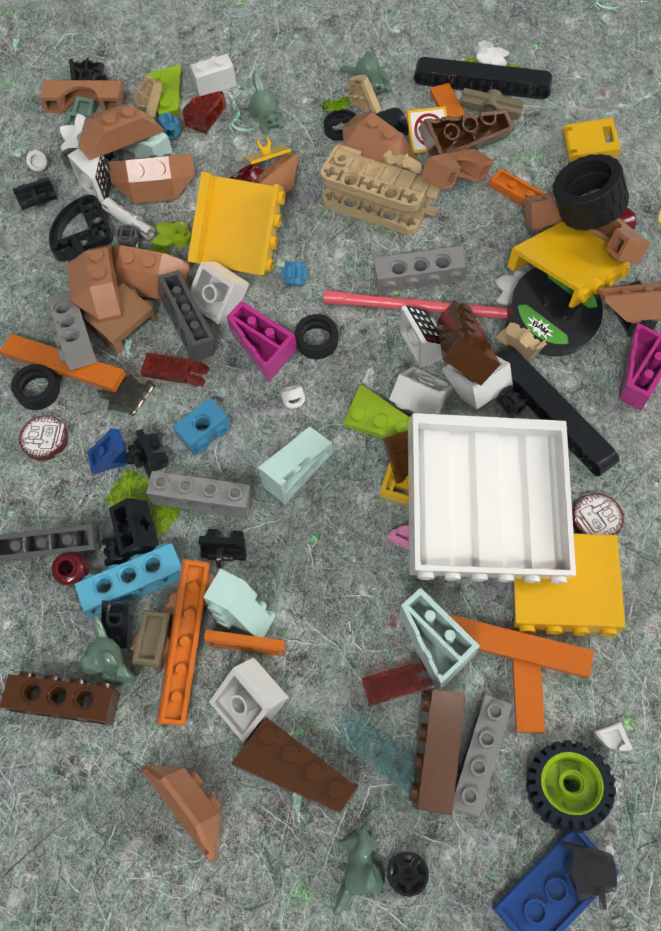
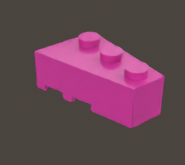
(261, 339)

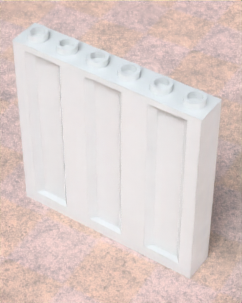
(489, 499)

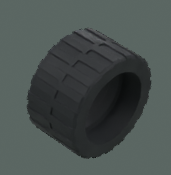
(586, 175)

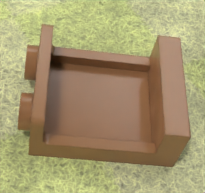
(134, 313)

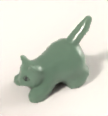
(370, 66)
(264, 107)
(106, 658)
(362, 873)

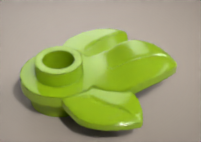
(172, 234)

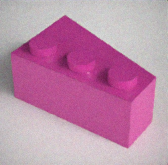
(641, 367)

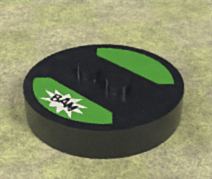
(544, 308)

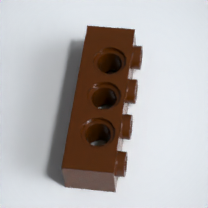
(20, 687)

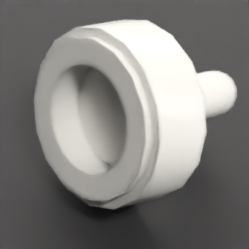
(36, 160)
(291, 393)

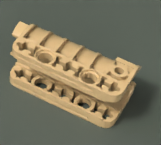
(376, 188)

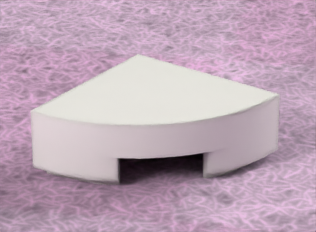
(614, 738)

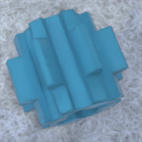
(169, 124)
(294, 273)

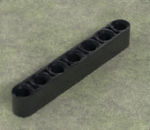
(483, 77)
(550, 405)

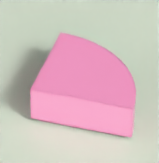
(400, 536)

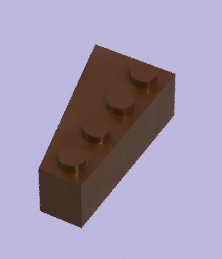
(465, 131)
(465, 344)
(437, 750)
(290, 765)

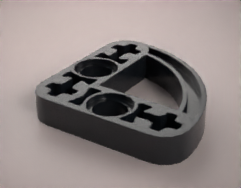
(91, 235)

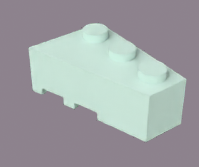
(154, 145)
(295, 464)
(235, 605)
(437, 638)

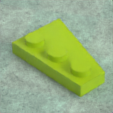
(170, 95)
(374, 415)

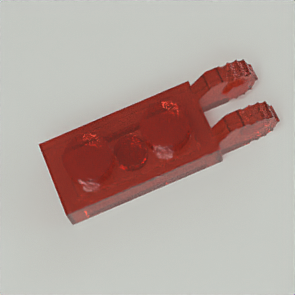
(173, 369)
(394, 683)

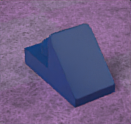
(107, 452)

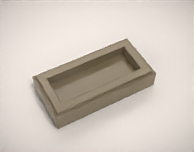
(151, 639)

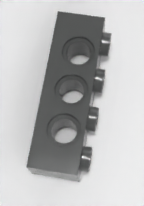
(185, 316)
(49, 541)

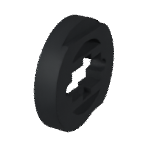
(333, 119)

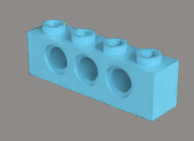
(144, 583)

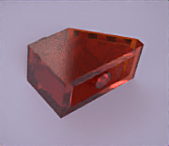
(204, 111)

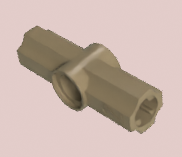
(491, 101)

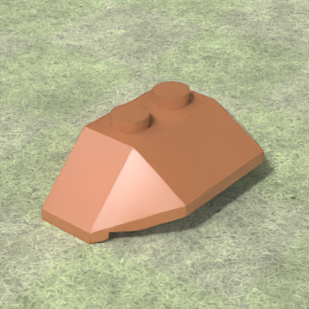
(115, 130)
(374, 137)
(280, 172)
(152, 177)
(142, 267)
(95, 283)
(634, 301)
(190, 805)

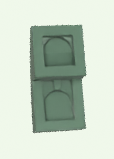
(81, 106)

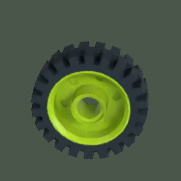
(566, 809)

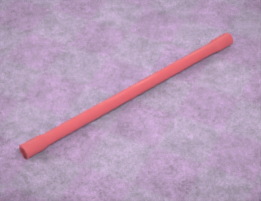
(344, 298)

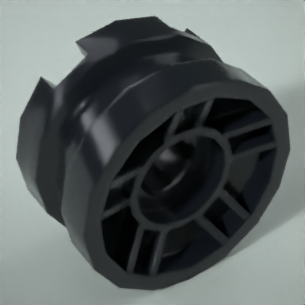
(419, 868)

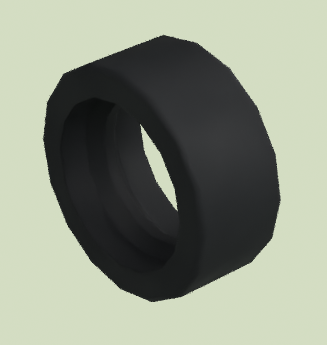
(312, 322)
(28, 374)

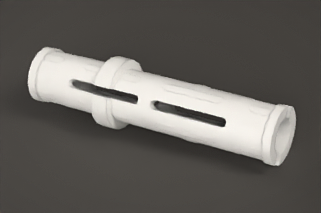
(128, 218)

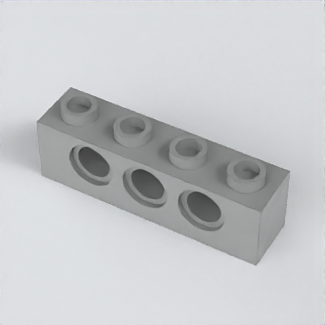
(420, 269)
(71, 332)
(199, 494)
(481, 756)

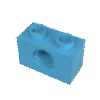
(208, 415)

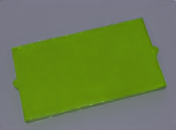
(135, 487)

